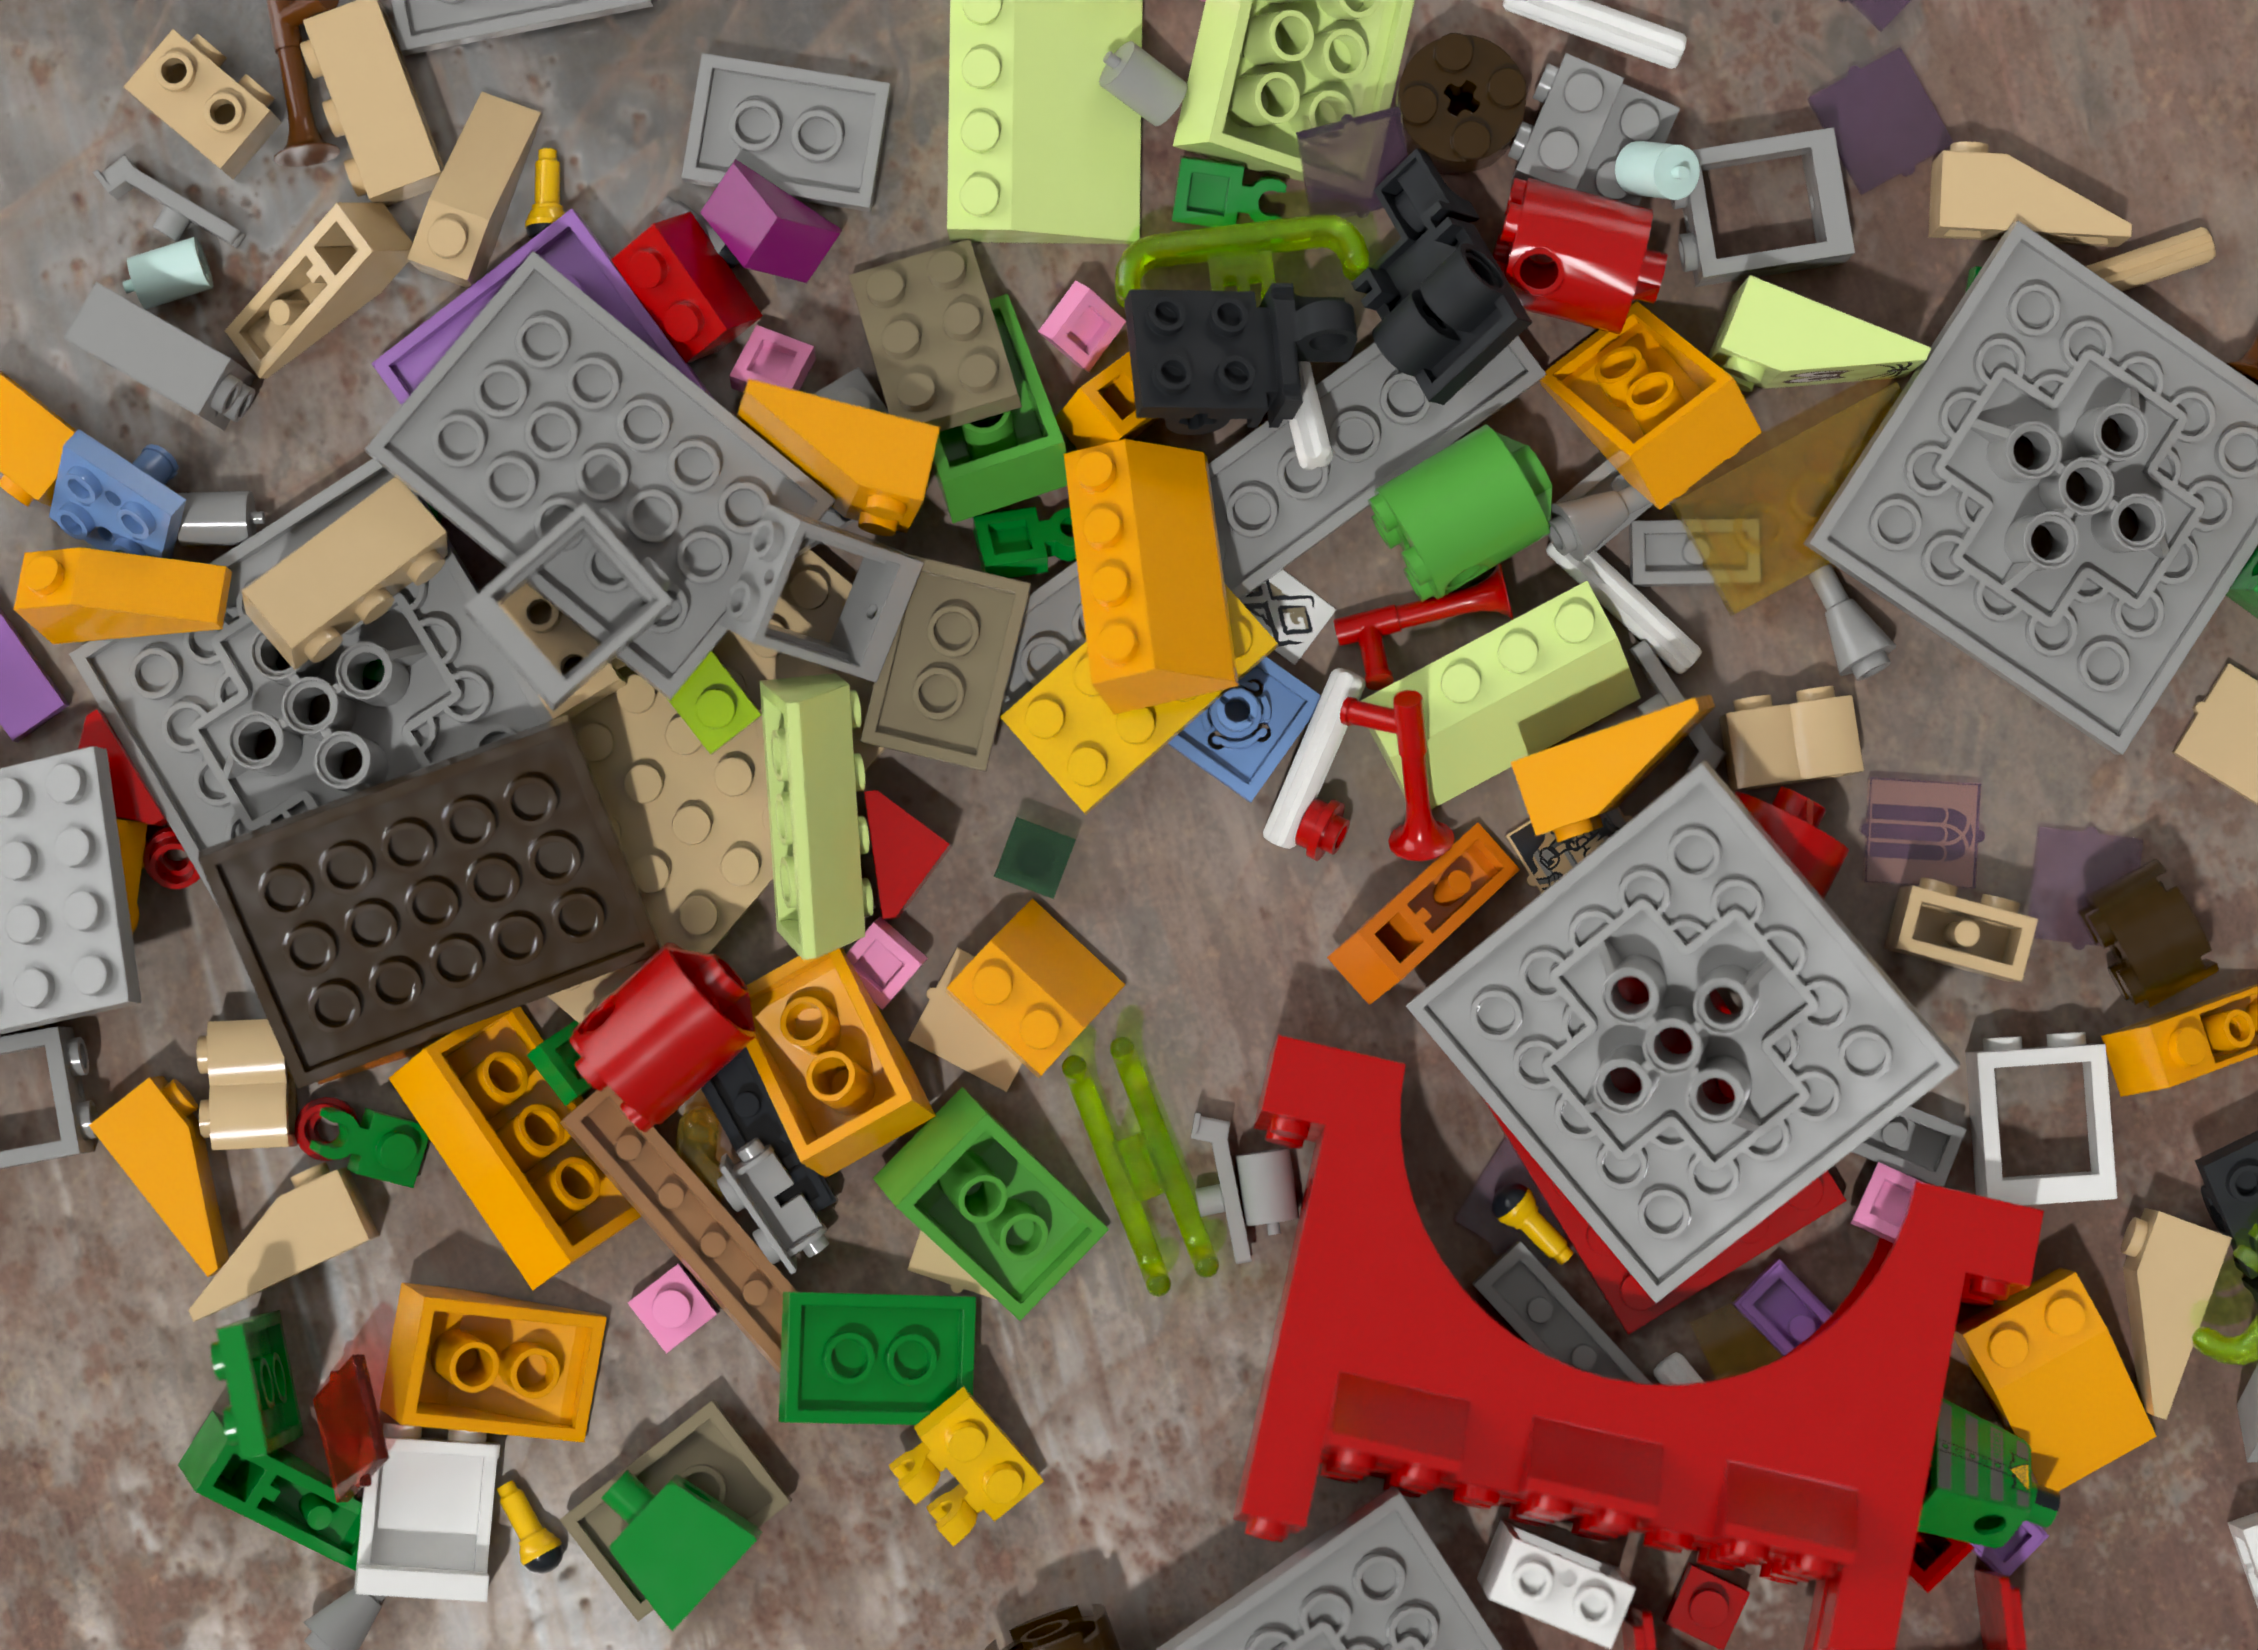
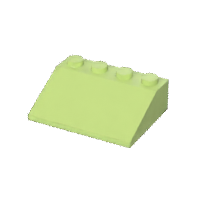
(1286, 69)
(1032, 131)

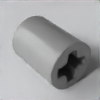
(1142, 83)
(218, 518)
(1267, 1188)

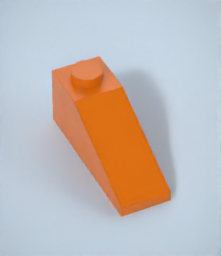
(1423, 914)

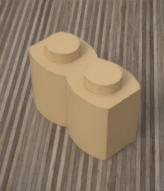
(1790, 741)
(250, 1087)

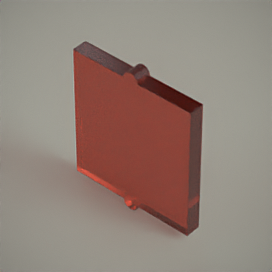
(350, 1428)

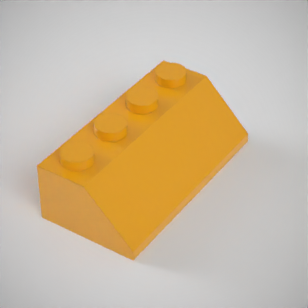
(1149, 573)
(506, 1144)

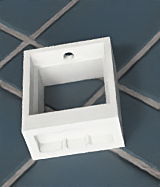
(2046, 1188)
(1562, 1590)

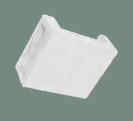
(428, 1517)

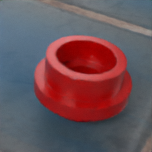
(1322, 828)
(163, 870)
(308, 1119)

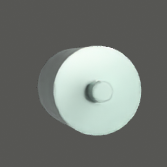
(1657, 170)
(168, 273)

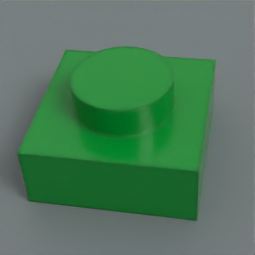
(556, 1063)

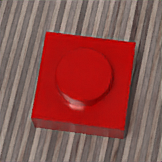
(1706, 1606)

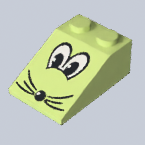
(1792, 341)

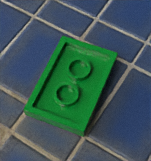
(873, 1356)
(259, 1384)

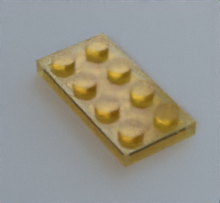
(1760, 514)

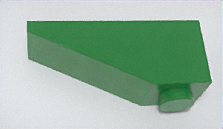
(274, 1492)

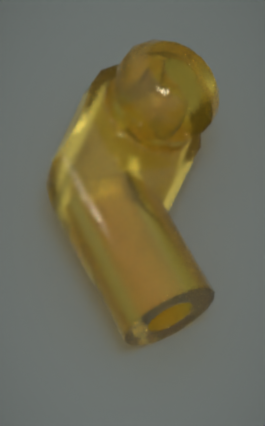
(698, 1146)

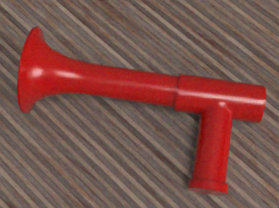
(1371, 625)
(1420, 835)

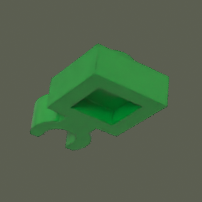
(1213, 193)
(1020, 544)
(379, 1147)

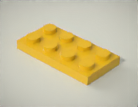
(1093, 749)

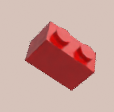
(686, 287)

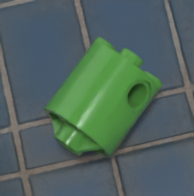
(1464, 510)

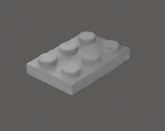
(792, 126)

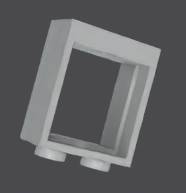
(1826, 201)
(162, 357)
(607, 537)
(860, 638)
(66, 1063)

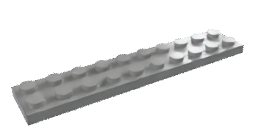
(1277, 510)

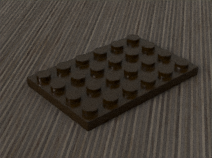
(431, 901)

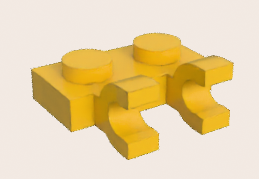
(980, 1457)

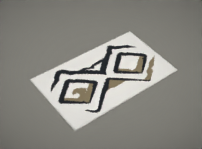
(1289, 613)

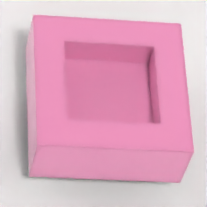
(1082, 326)
(772, 360)
(884, 961)
(1884, 1202)
(673, 1307)

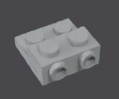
(1585, 127)

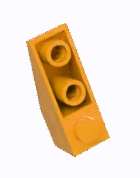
(2184, 1042)

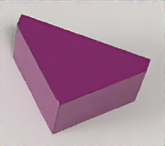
(767, 225)

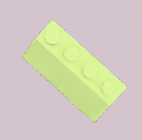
(1513, 693)
(814, 812)

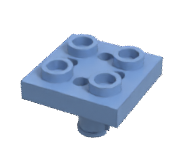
(117, 502)
(1243, 761)

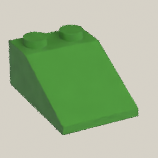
(1005, 454)
(990, 1204)

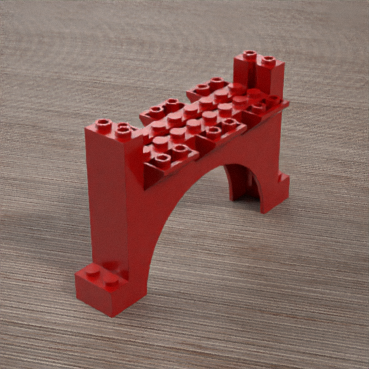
(1777, 1468)

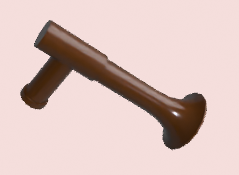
(304, 141)

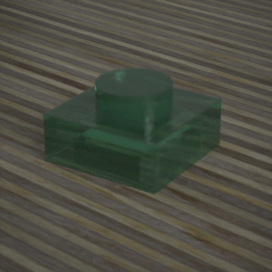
(1035, 858)

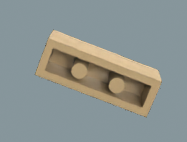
(372, 102)
(346, 574)

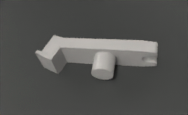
(178, 210)
(1667, 696)
(1222, 1196)

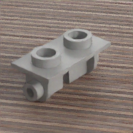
(783, 1227)

